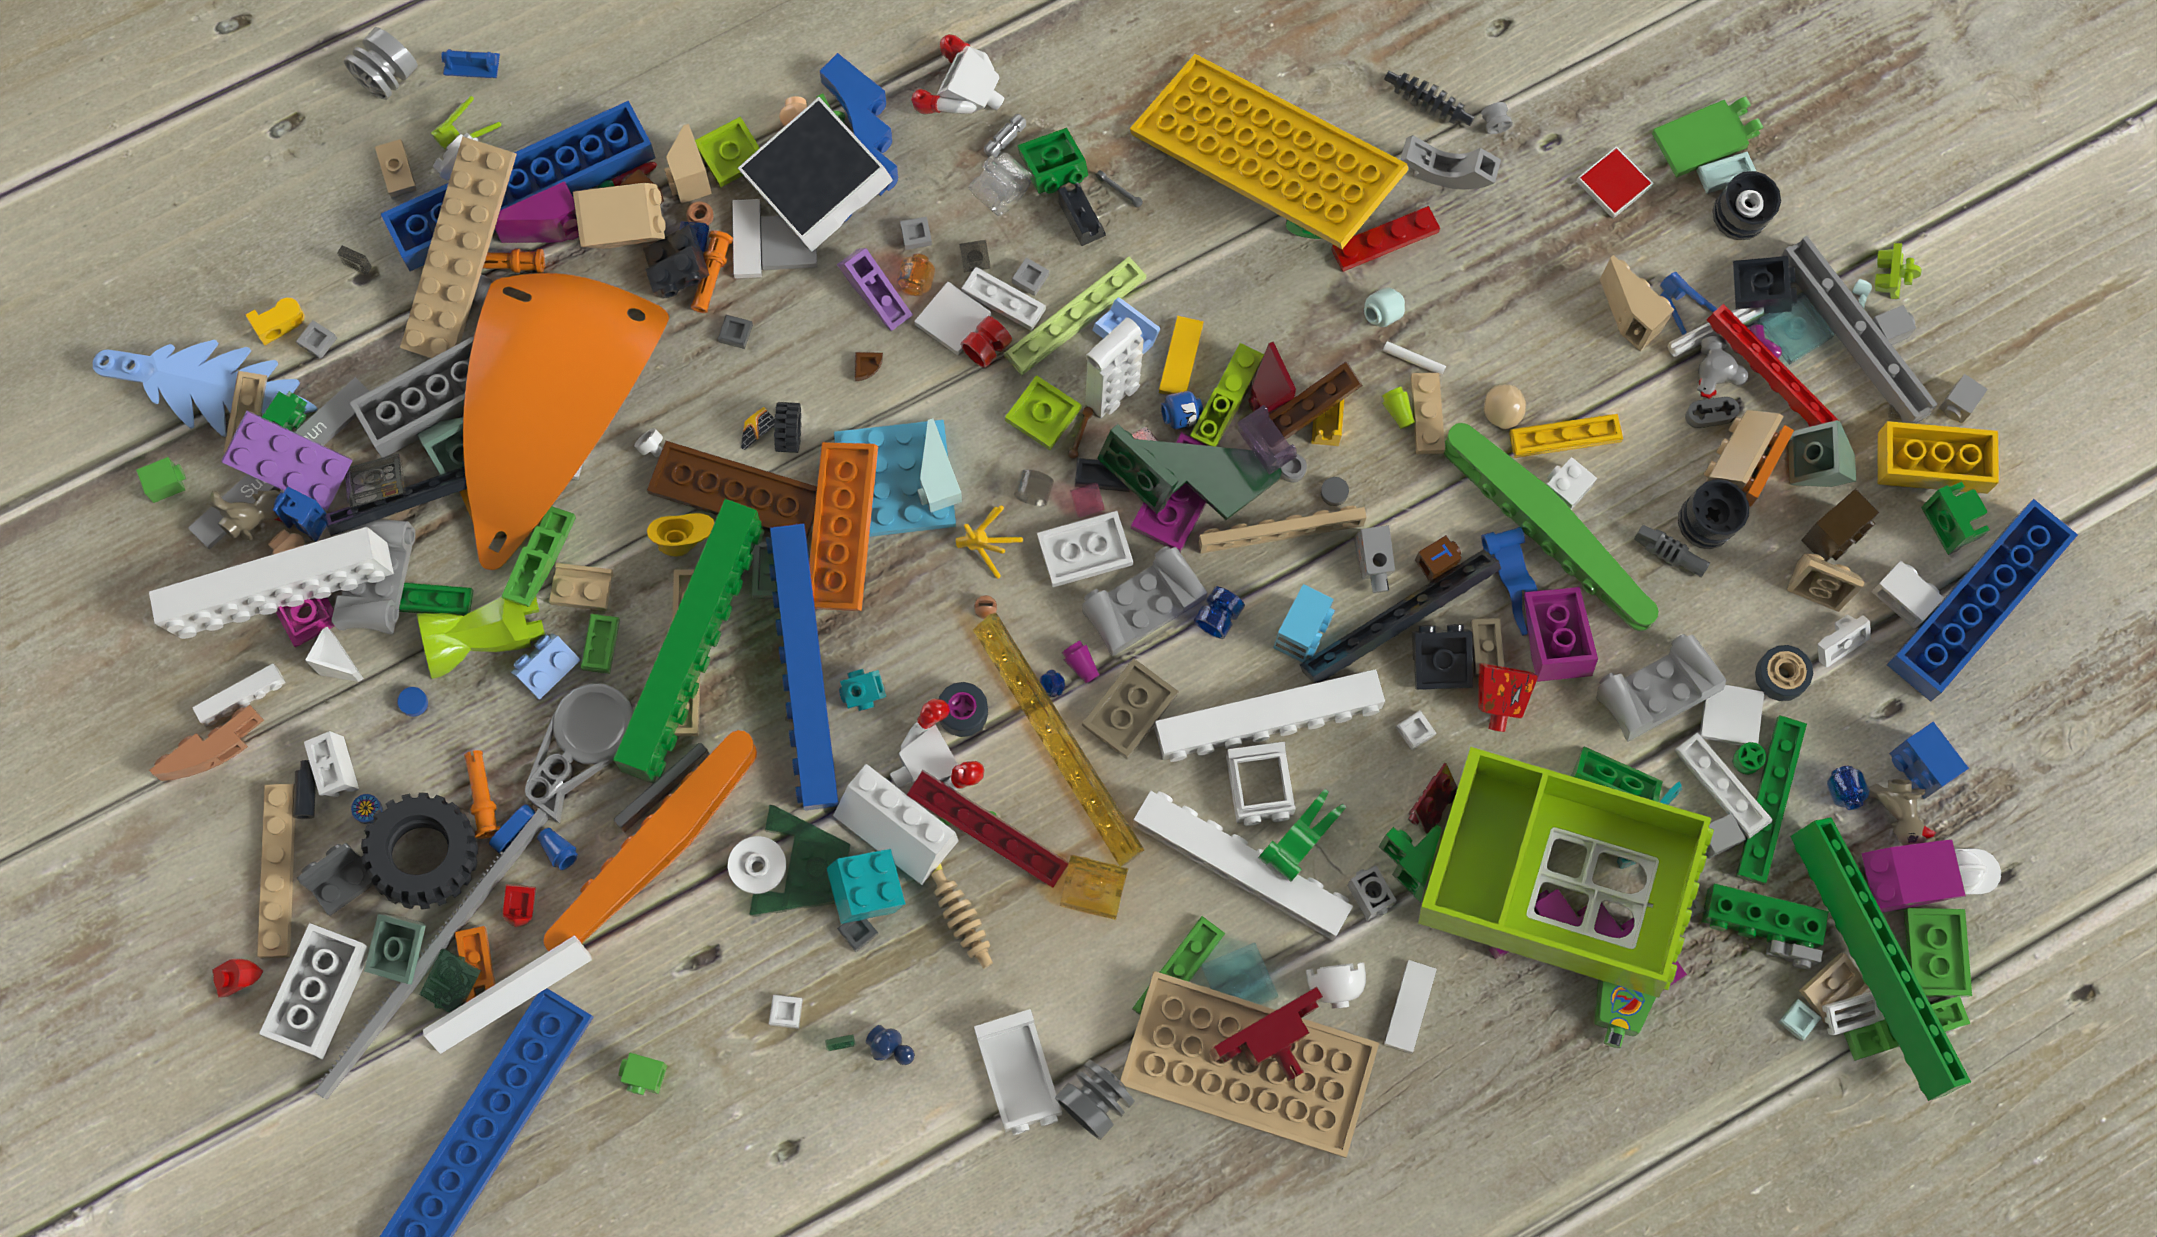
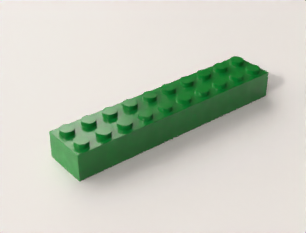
(689, 642)

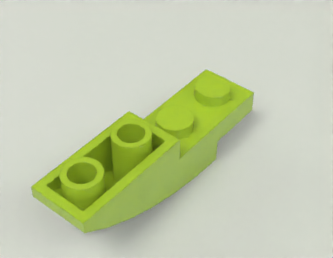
(1227, 396)

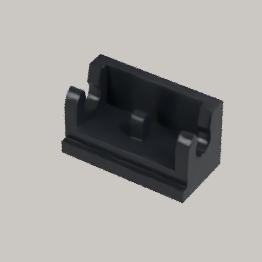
(1080, 215)

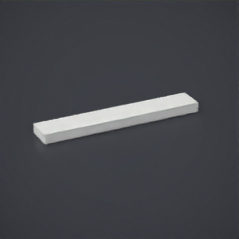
(507, 994)

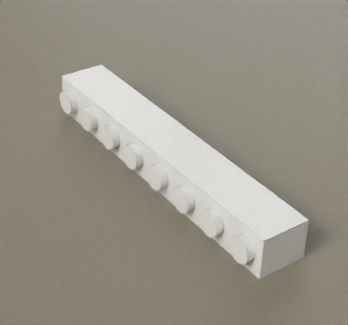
(1269, 715)
(1240, 864)

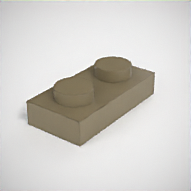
(1486, 642)

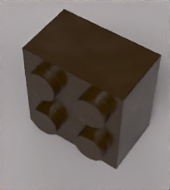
(1841, 527)

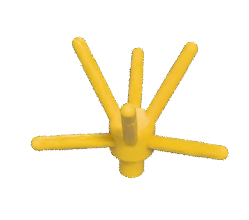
(978, 540)

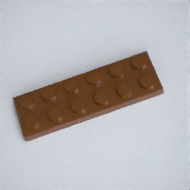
(707, 480)

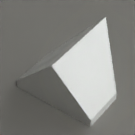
(331, 659)

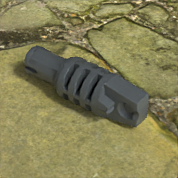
(1670, 550)

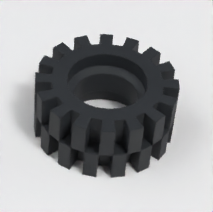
(787, 427)

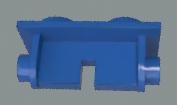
(470, 64)

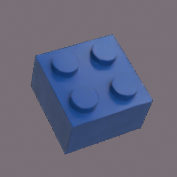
(1928, 760)

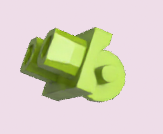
(1892, 282)

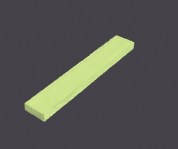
(1075, 316)

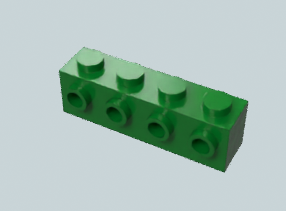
(1764, 916)

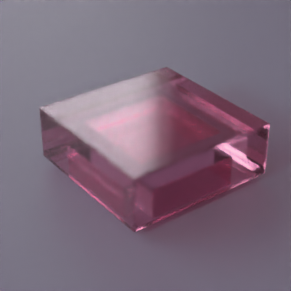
(1087, 500)

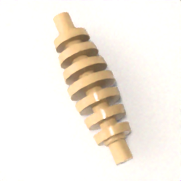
(962, 919)

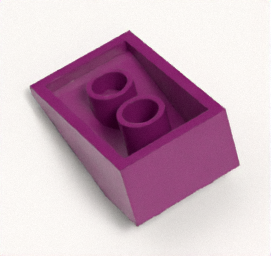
(540, 218)
(1559, 634)
(1913, 875)

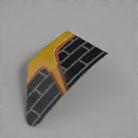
(756, 426)

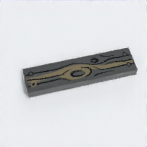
(661, 787)

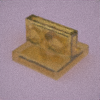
(1093, 887)

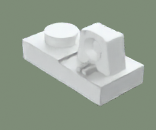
(1848, 636)

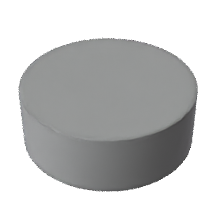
(1294, 470)

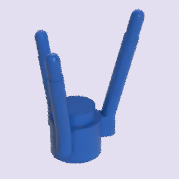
(1676, 288)

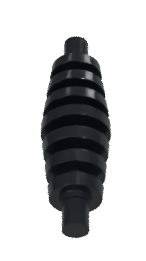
(1429, 98)

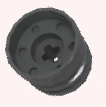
(1095, 1099)

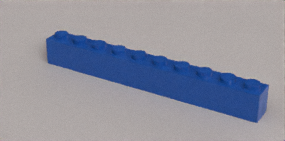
(804, 667)

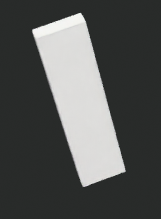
(1723, 785)

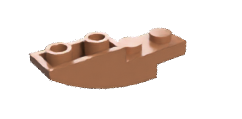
(200, 755)

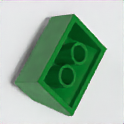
(1613, 774)

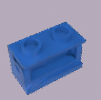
(302, 511)

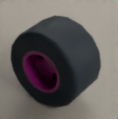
(964, 698)

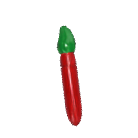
(645, 168)

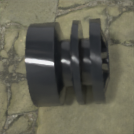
(1731, 221)
(1723, 504)

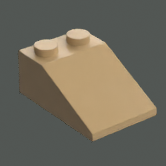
(1824, 582)

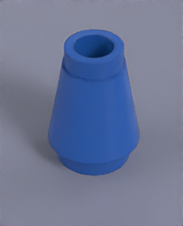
(559, 851)

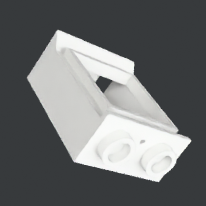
(1253, 814)

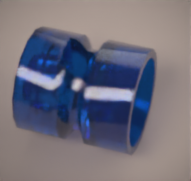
(1219, 612)

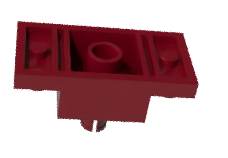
(1272, 1036)

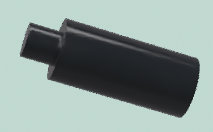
(304, 792)

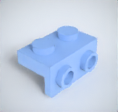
(1118, 313)
(545, 664)

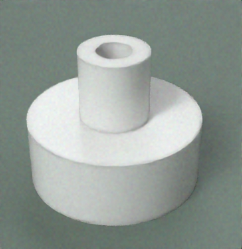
(649, 443)

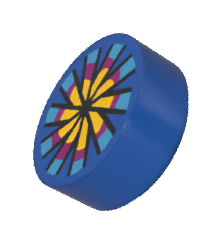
(365, 807)

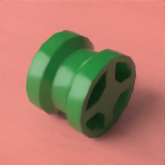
(1754, 754)

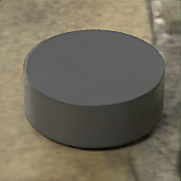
(1334, 491)

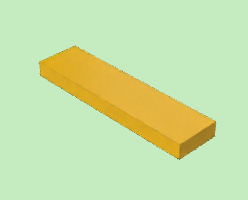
(1566, 435)

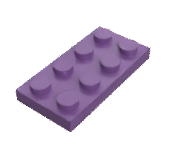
(286, 459)

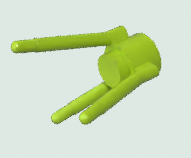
(447, 133)

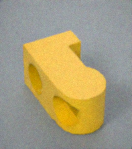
(277, 321)

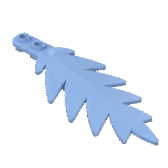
(188, 377)

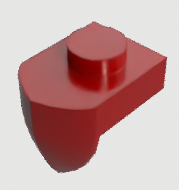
(518, 904)
(235, 975)

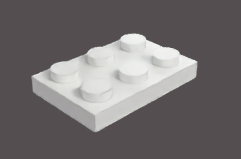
(1084, 549)

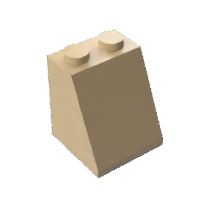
(619, 215)

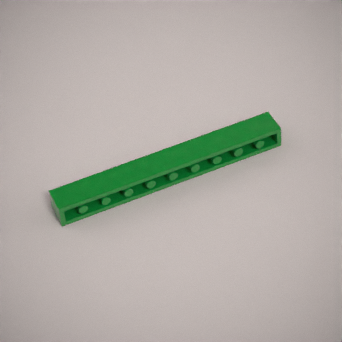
(1880, 959)

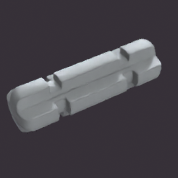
(1005, 135)

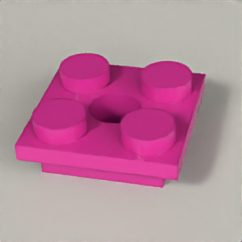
(304, 629)

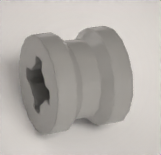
(1496, 118)

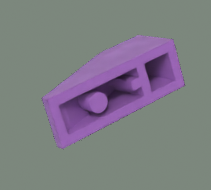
(874, 288)

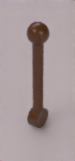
(1087, 413)

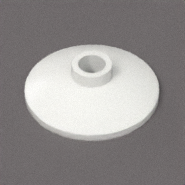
(752, 851)

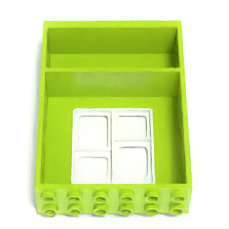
(1499, 856)

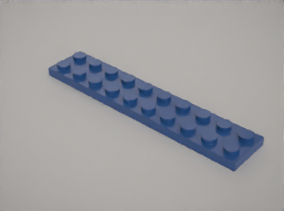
(491, 1119)

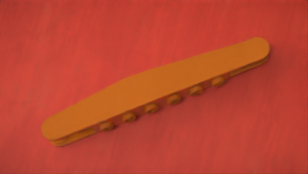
(658, 840)

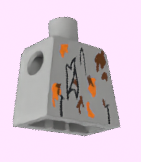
(1377, 545)

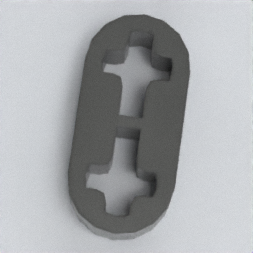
(1711, 406)

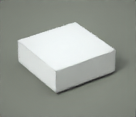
(1416, 730)
(785, 1011)

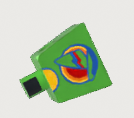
(1620, 1011)

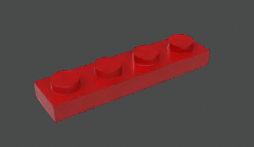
(1386, 238)

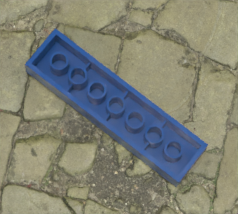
(1982, 600)

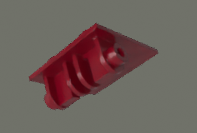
(1434, 800)

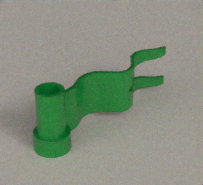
(1299, 839)

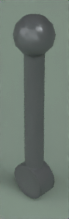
(1136, 201)

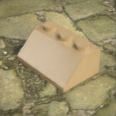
(1744, 448)

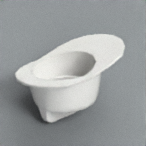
(1978, 870)

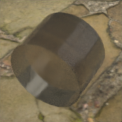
(1033, 487)

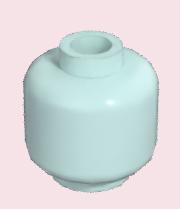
(1384, 307)

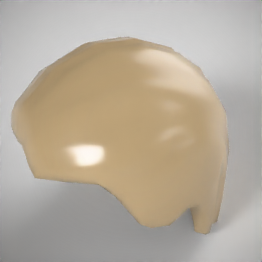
(1504, 406)

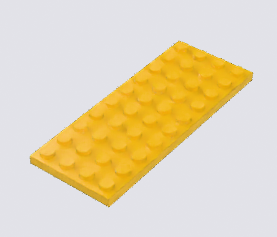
(1269, 150)

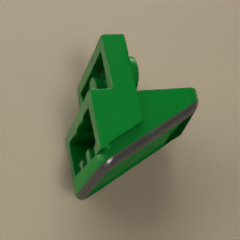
(1413, 862)

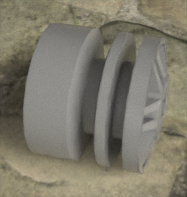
(382, 61)

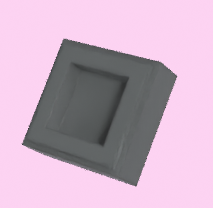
(735, 331)
(858, 933)

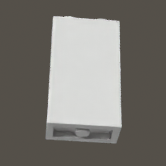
(1018, 1072)

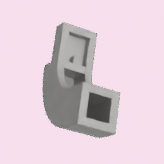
(1450, 170)

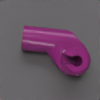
(1758, 331)

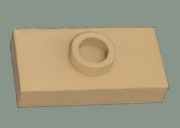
(395, 168)

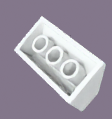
(896, 822)

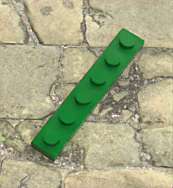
(1772, 797)

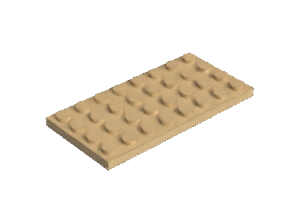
(1174, 1064)

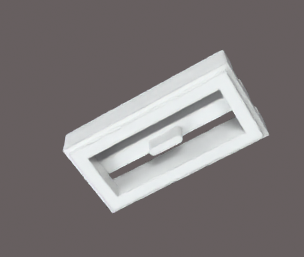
(1832, 1017)

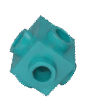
(870, 685)

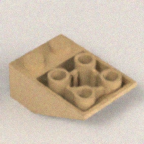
(1635, 306)

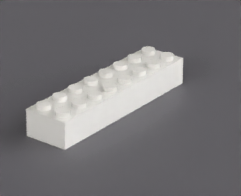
(271, 582)

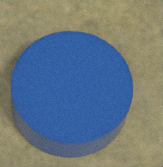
(412, 701)

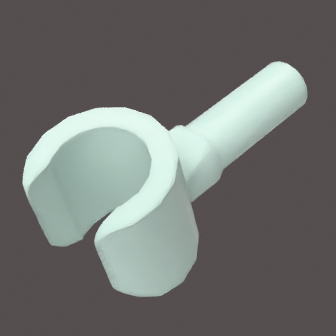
(1862, 289)

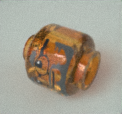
(916, 275)

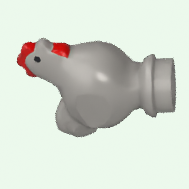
(1718, 367)

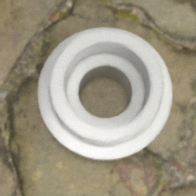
(1752, 197)

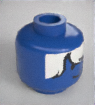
(1181, 410)

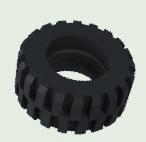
(410, 815)

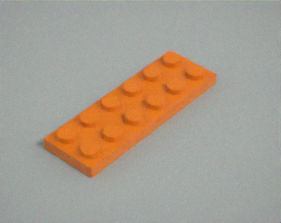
(842, 525)

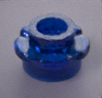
(1053, 683)

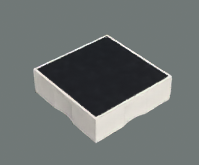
(815, 173)

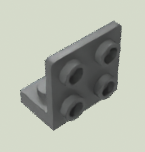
(336, 878)

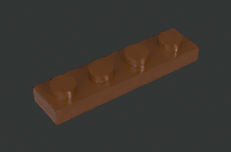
(1316, 400)

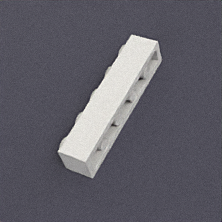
(239, 695)

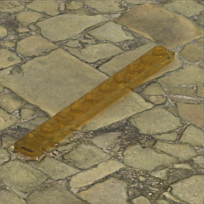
(1058, 740)

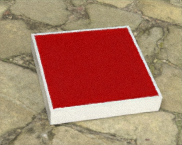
(1614, 182)

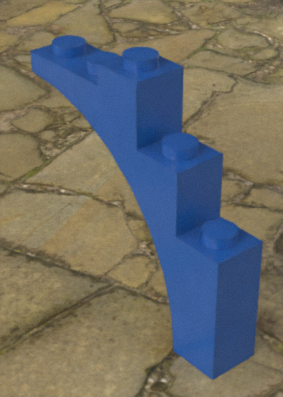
(861, 102)

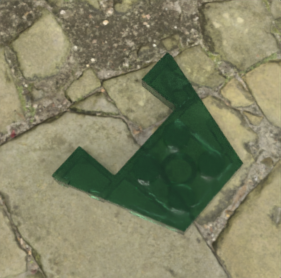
(807, 873)

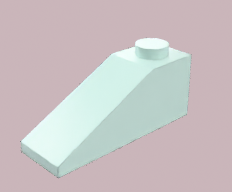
(937, 478)

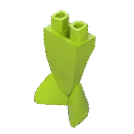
(490, 628)

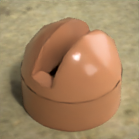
(984, 611)

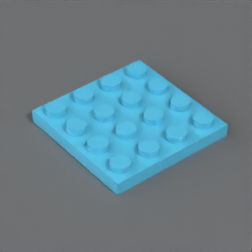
(897, 478)

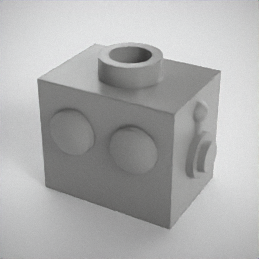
(1371, 882)

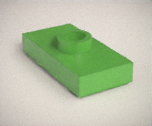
(600, 643)

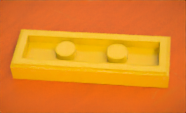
(1181, 355)

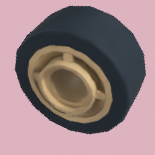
(1793, 661)

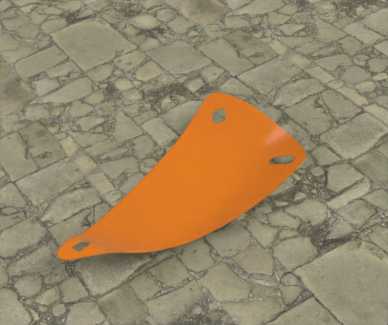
(544, 393)

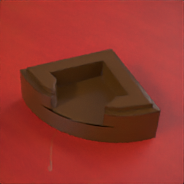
(867, 364)

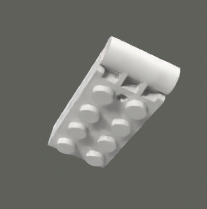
(1114, 368)

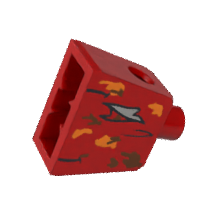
(1504, 693)

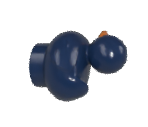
(887, 1043)

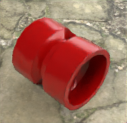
(984, 343)

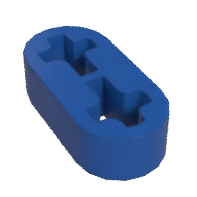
(510, 830)

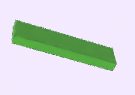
(1189, 954)

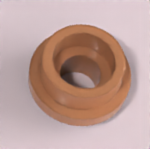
(697, 208)

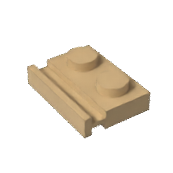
(581, 587)
(1834, 983)

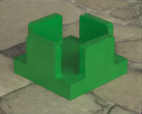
(1952, 516)

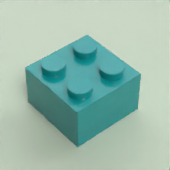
(865, 886)

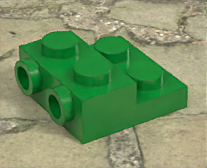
(1053, 161)
(286, 410)

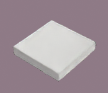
(951, 317)
(1732, 716)

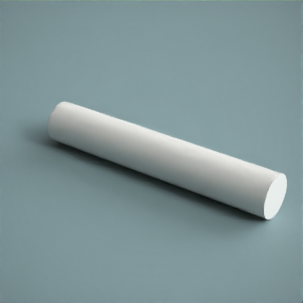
(1414, 358)

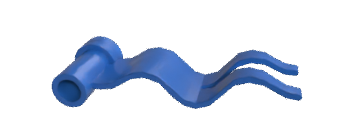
(1513, 572)

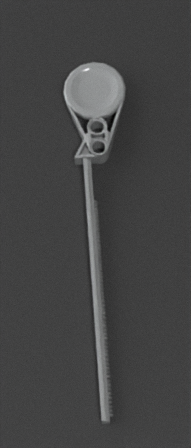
(587, 730)

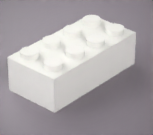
(315, 991)

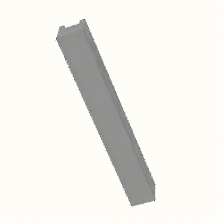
(1859, 333)

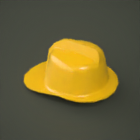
(679, 533)

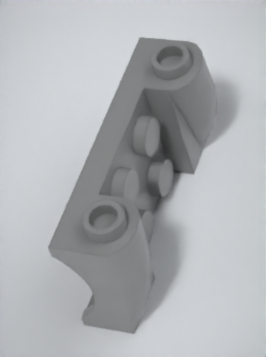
(1144, 601)
(378, 603)
(1661, 688)

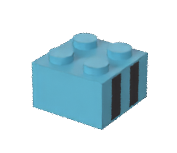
(1304, 621)

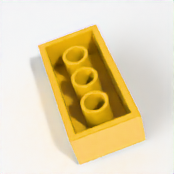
(1937, 457)

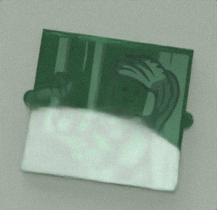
(449, 981)

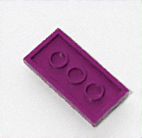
(1178, 518)

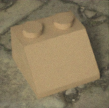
(686, 170)

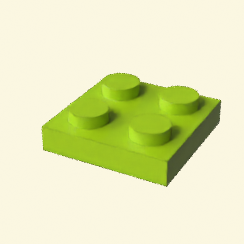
(727, 150)
(1043, 412)

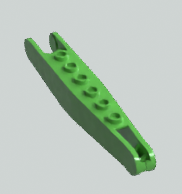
(1549, 524)

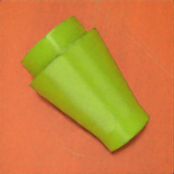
(1398, 405)

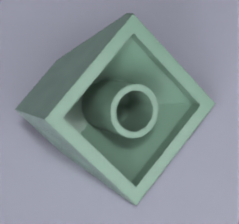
(445, 444)
(1821, 456)
(395, 948)

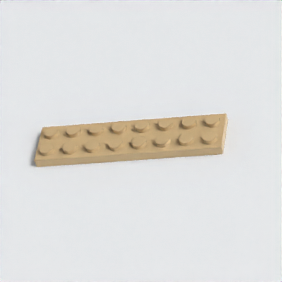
(458, 248)

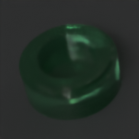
(840, 1043)

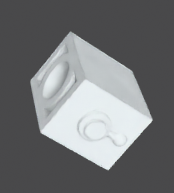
(1571, 482)

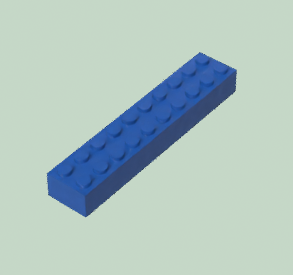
(578, 155)

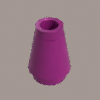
(1081, 661)

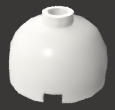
(1338, 983)

